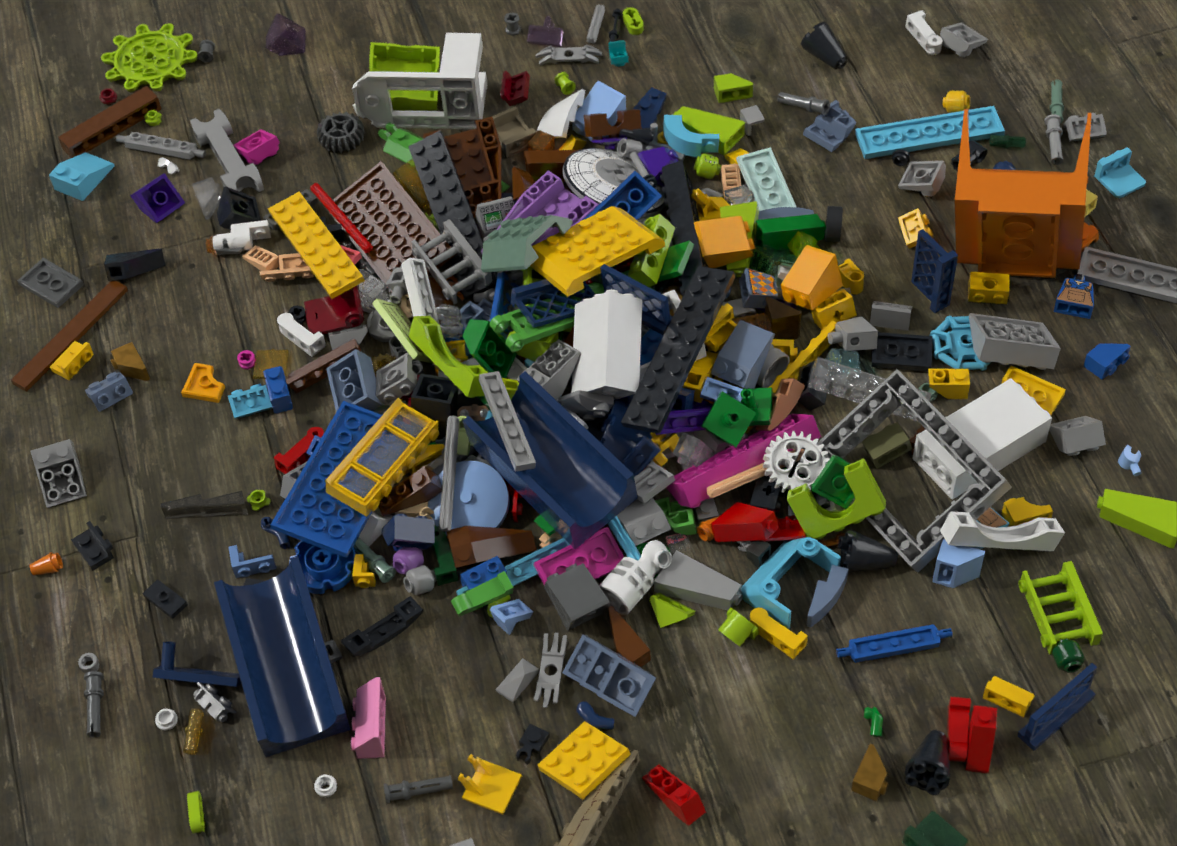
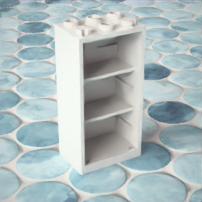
(998, 424)

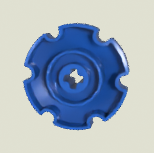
(324, 568)

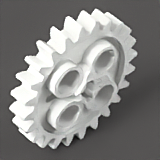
(779, 455)

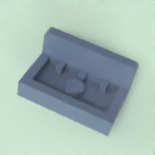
(109, 390)

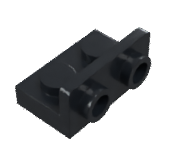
(93, 547)

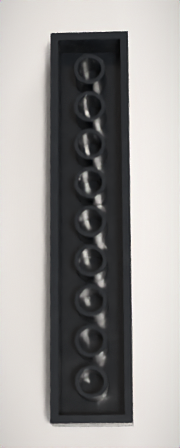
(682, 214)

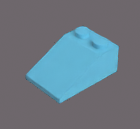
(80, 175)

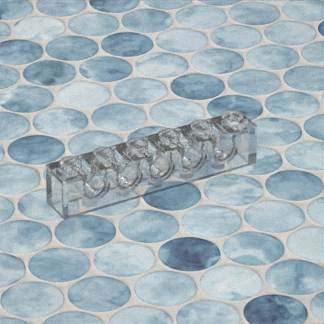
(850, 383)

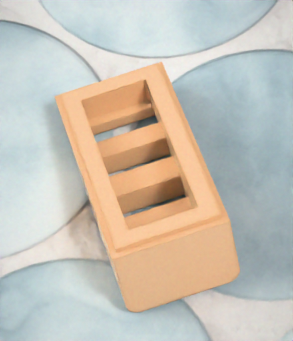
(732, 174)
(272, 264)

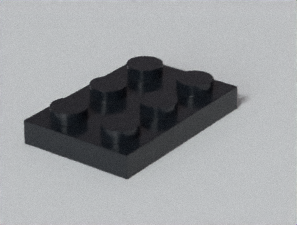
(902, 352)

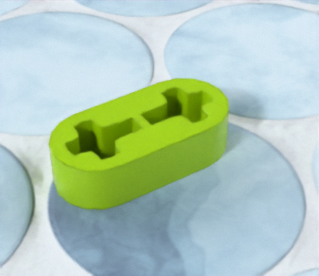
(630, 22)
(195, 811)

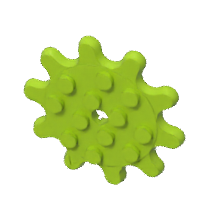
(132, 53)

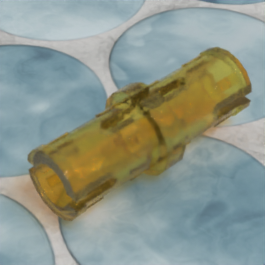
(193, 731)

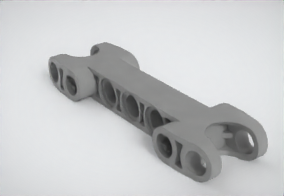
(216, 134)

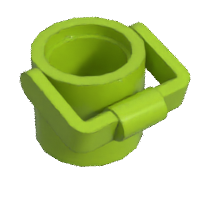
(738, 628)

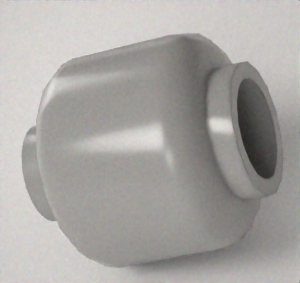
(419, 580)

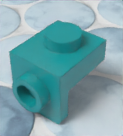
(617, 53)

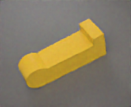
(778, 634)

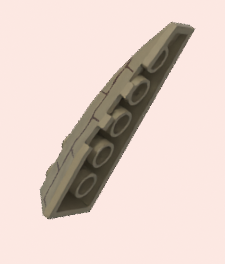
(598, 806)

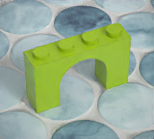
(818, 521)

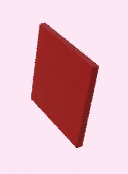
(787, 530)

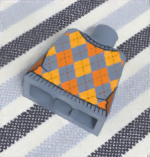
(756, 287)

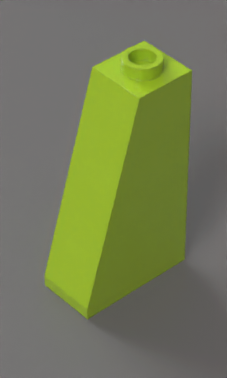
(702, 122)
(749, 213)
(1141, 514)

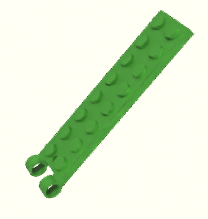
(528, 334)

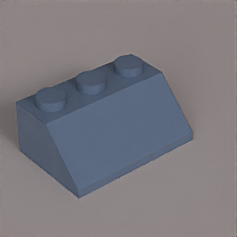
(354, 381)

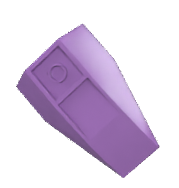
(547, 198)

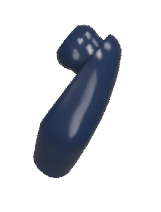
(283, 539)
(589, 715)

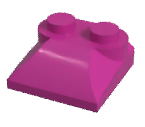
(258, 146)

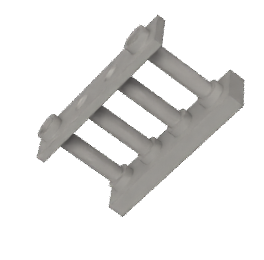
(461, 246)

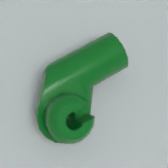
(877, 721)

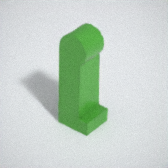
(483, 594)

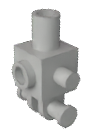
(397, 285)

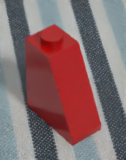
(744, 523)
(981, 739)

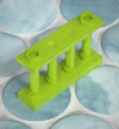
(1075, 594)

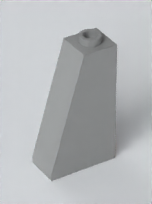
(697, 583)

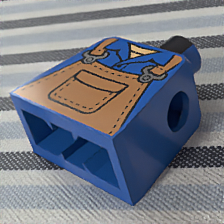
(1075, 297)

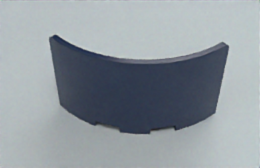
(615, 437)

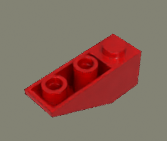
(675, 794)

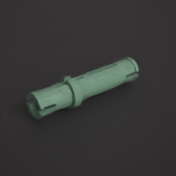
(1056, 99)

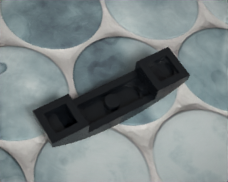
(384, 630)

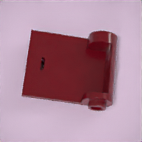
(336, 313)

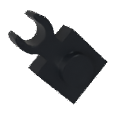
(532, 741)

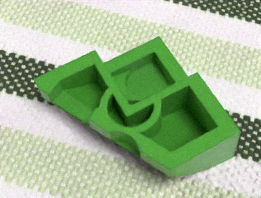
(679, 517)

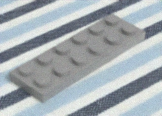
(1129, 274)

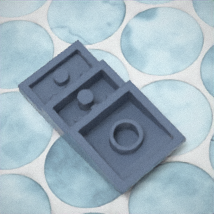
(609, 675)

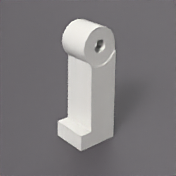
(923, 33)
(299, 335)

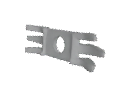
(581, 54)
(555, 659)

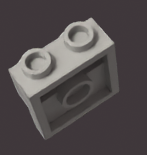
(395, 380)

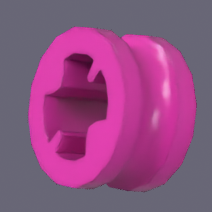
(249, 355)

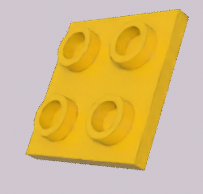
(490, 786)

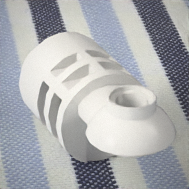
(633, 578)

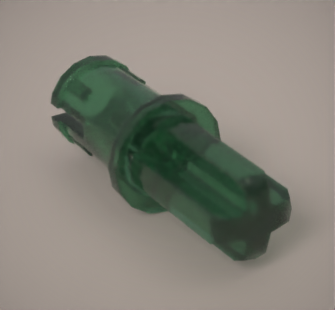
(1007, 141)

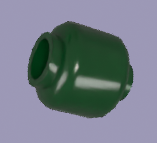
(1068, 655)

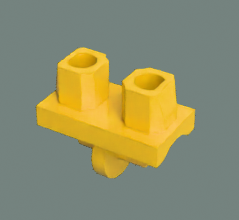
(670, 442)

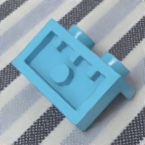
(249, 401)

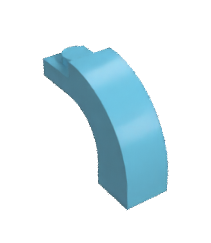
(685, 141)

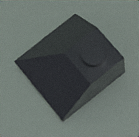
(236, 208)

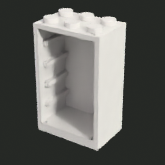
(609, 344)

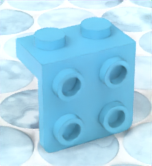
(1118, 175)

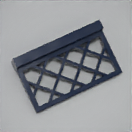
(942, 273)
(541, 290)
(653, 317)
(1059, 709)

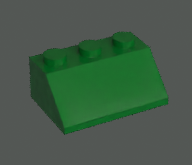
(488, 347)

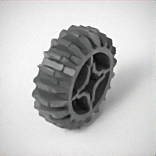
(340, 132)

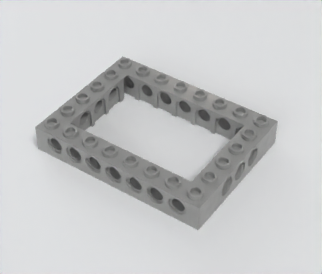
(869, 415)

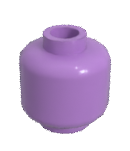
(407, 559)

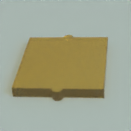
(269, 359)

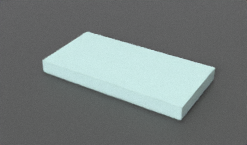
(765, 179)

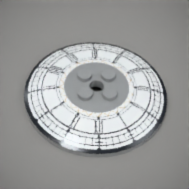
(599, 172)

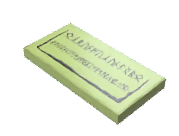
(400, 327)

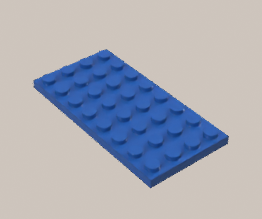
(308, 509)

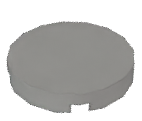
(378, 328)

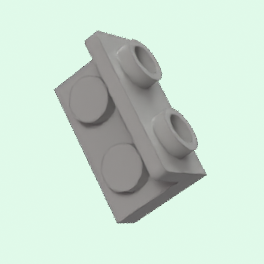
(1076, 127)

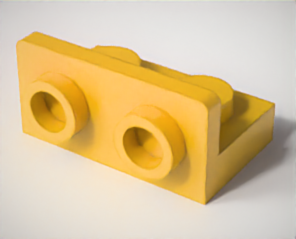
(911, 224)
(72, 360)

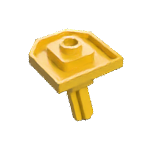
(708, 206)

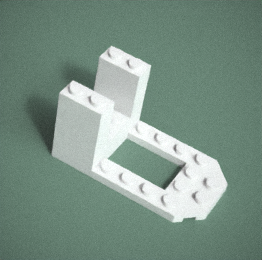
(459, 81)

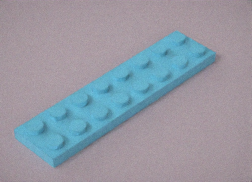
(927, 132)

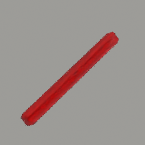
(341, 218)

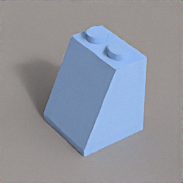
(599, 100)

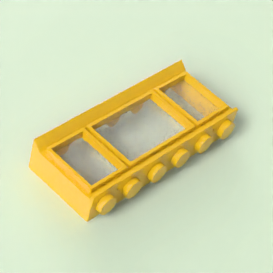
(381, 457)

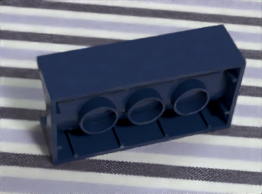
(575, 477)
(282, 661)

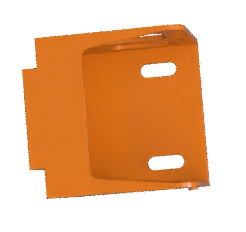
(1019, 217)

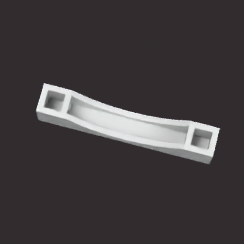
(1038, 534)

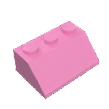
(369, 720)

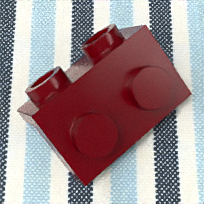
(515, 87)

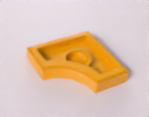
(202, 384)

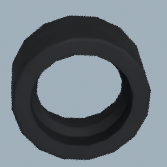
(833, 223)

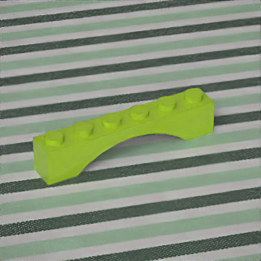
(428, 337)

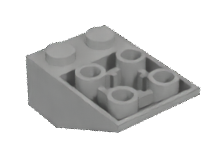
(554, 368)
(59, 473)

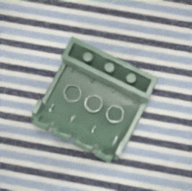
(511, 244)

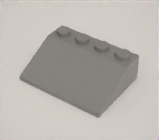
(1013, 342)

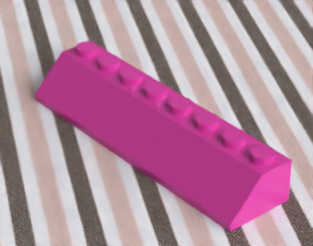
(692, 484)

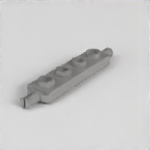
(161, 145)

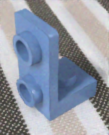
(245, 568)

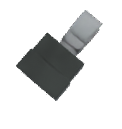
(757, 551)

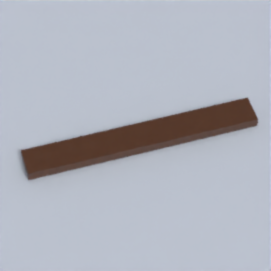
(71, 332)

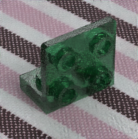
(767, 259)
(933, 832)

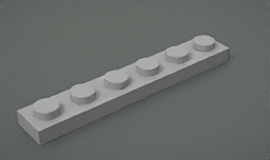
(507, 421)

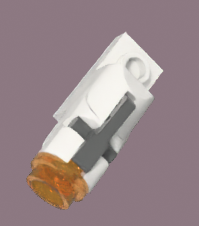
(239, 239)

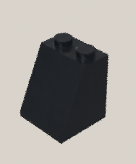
(436, 399)

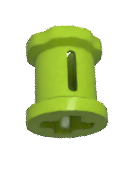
(562, 80)

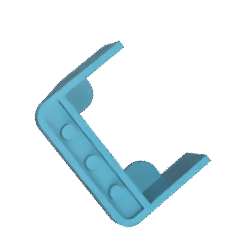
(762, 587)

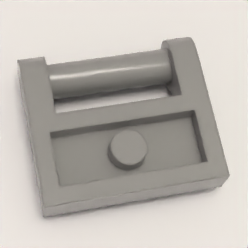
(652, 481)

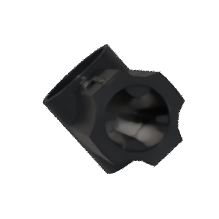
(977, 154)

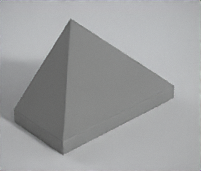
(517, 680)

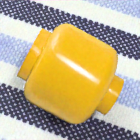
(956, 101)

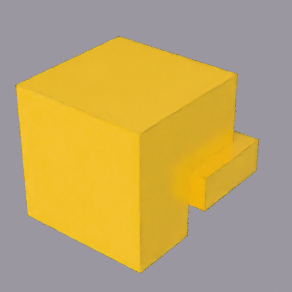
(721, 328)

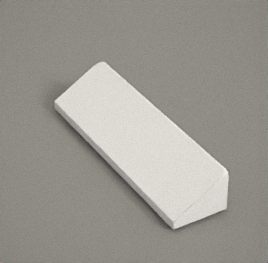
(419, 288)

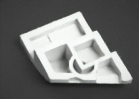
(559, 115)

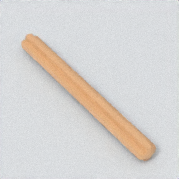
(741, 479)

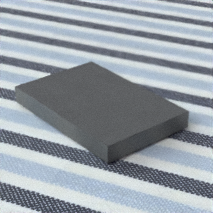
(50, 282)

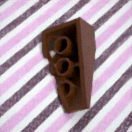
(476, 544)

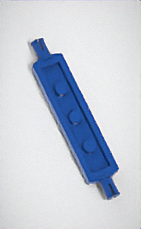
(894, 643)

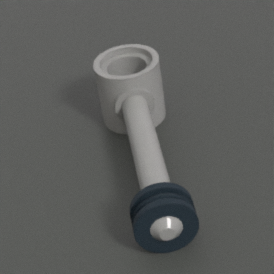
(630, 149)

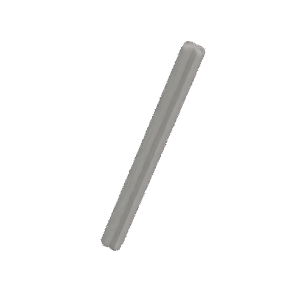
(449, 474)

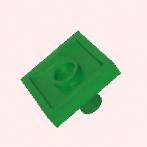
(760, 402)
(728, 419)
(833, 483)

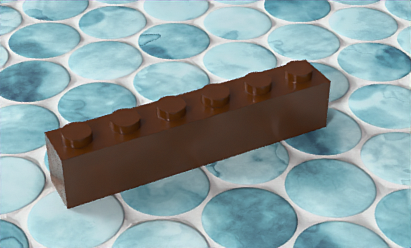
(109, 122)

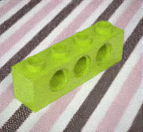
(647, 267)

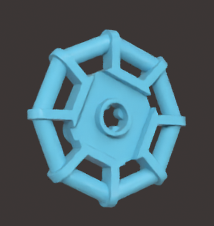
(955, 345)

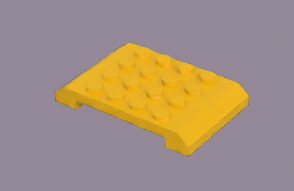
(598, 240)

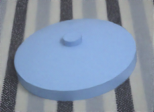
(478, 499)

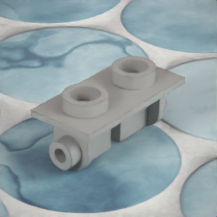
(220, 705)

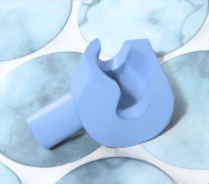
(1130, 461)

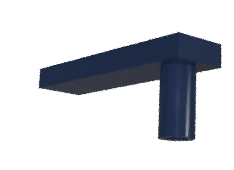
(168, 671)

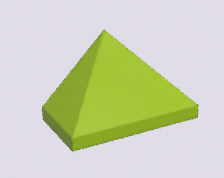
(668, 610)

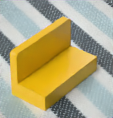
(1008, 696)

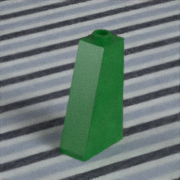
(780, 231)

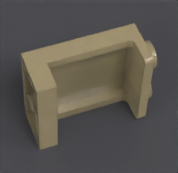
(512, 132)

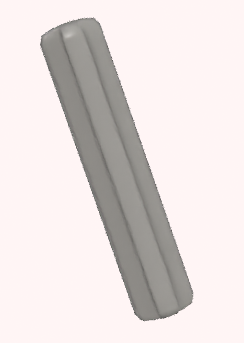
(595, 24)

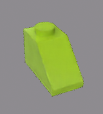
(732, 88)

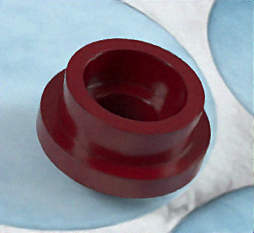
(108, 96)

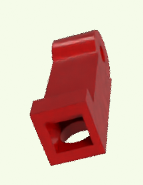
(297, 454)
(958, 728)

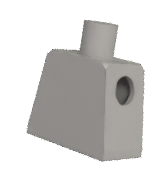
(854, 334)

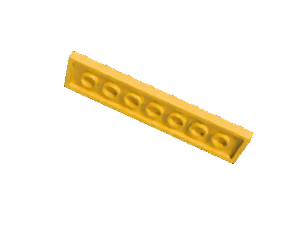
(316, 245)

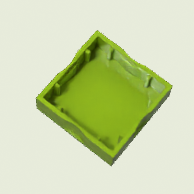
(399, 58)

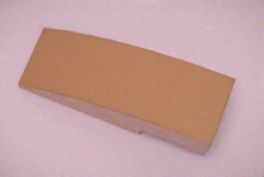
(783, 402)

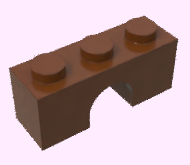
(598, 126)

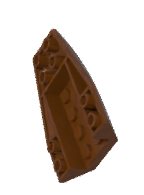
(477, 161)

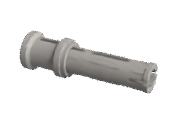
(1054, 133)

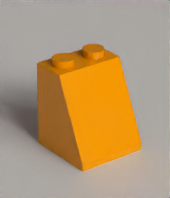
(724, 240)
(812, 278)

